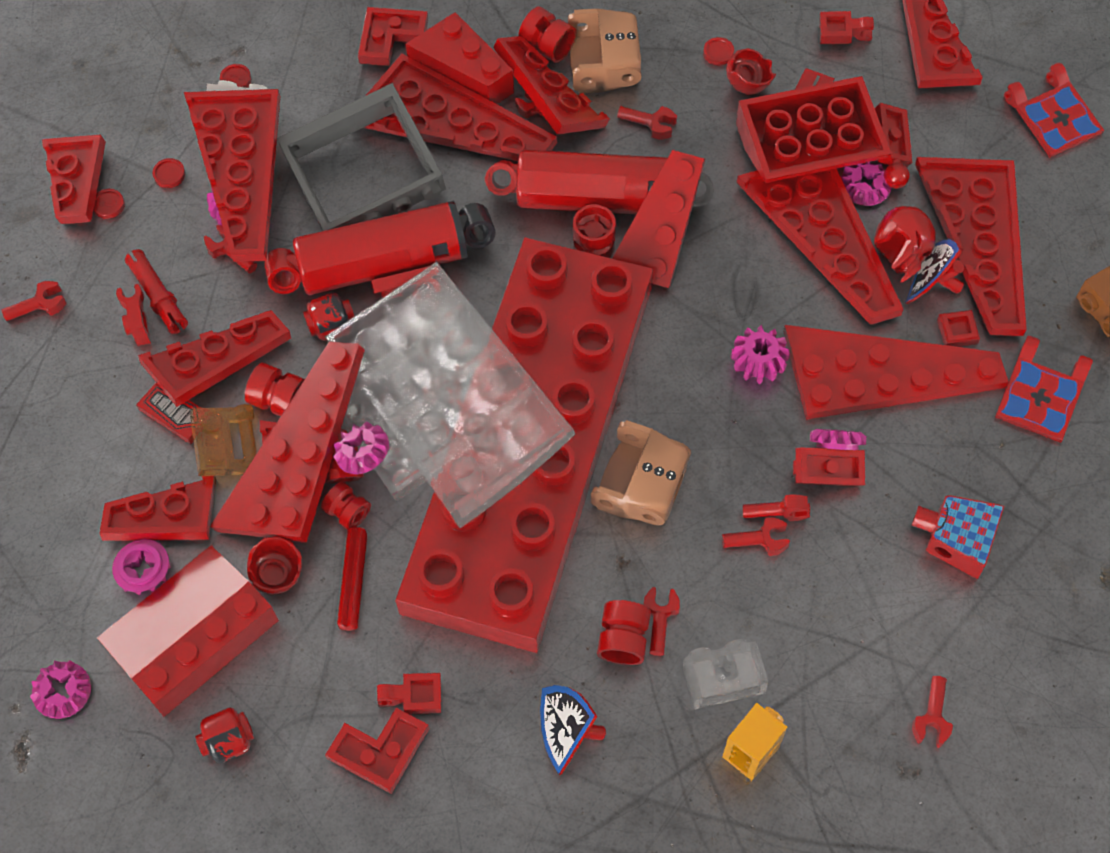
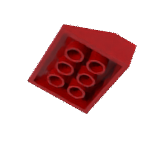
(811, 129)
(188, 629)

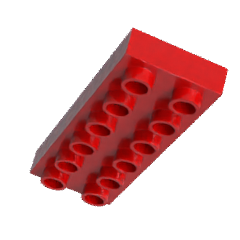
(573, 332)

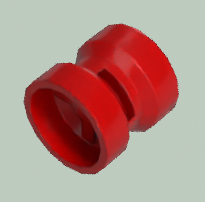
(345, 505)

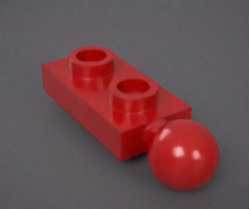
(896, 130)

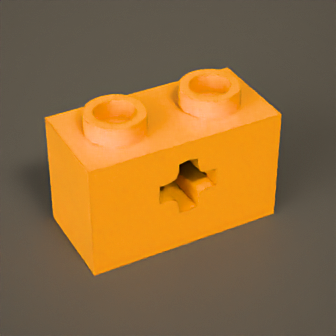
(755, 740)

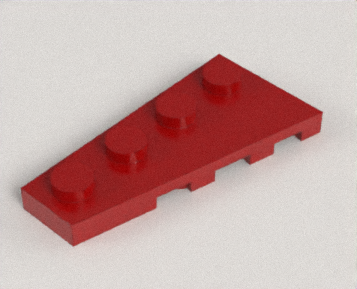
(936, 48)
(548, 88)
(662, 220)

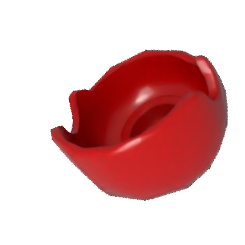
(749, 71)
(274, 565)

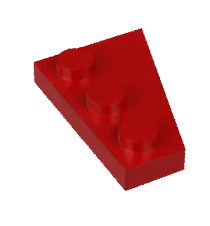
(74, 175)
(167, 515)

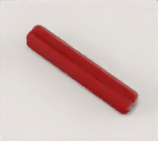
(352, 579)

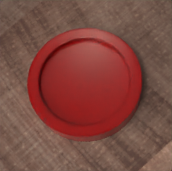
(718, 51)
(236, 73)
(168, 173)
(108, 203)

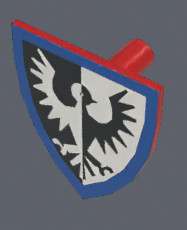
(940, 268)
(565, 723)

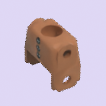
(604, 50)
(642, 475)

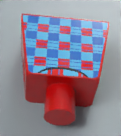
(961, 531)

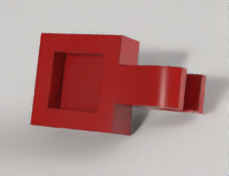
(839, 27)
(136, 320)
(418, 693)

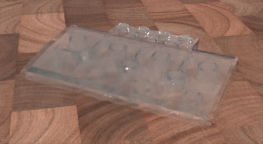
(447, 398)

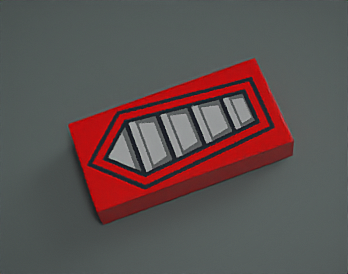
(162, 410)

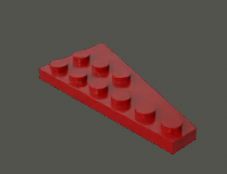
(456, 115)
(239, 155)
(981, 215)
(828, 230)
(867, 372)
(291, 467)

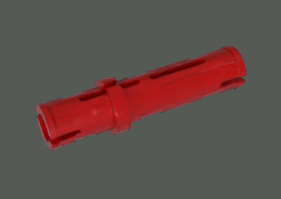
(162, 301)

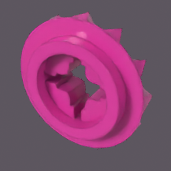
(861, 192)
(837, 439)
(368, 456)
(131, 557)
(77, 688)

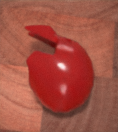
(905, 239)

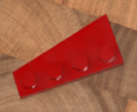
(198, 365)

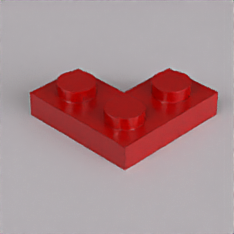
(384, 27)
(382, 759)

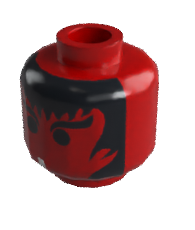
(327, 314)
(225, 735)

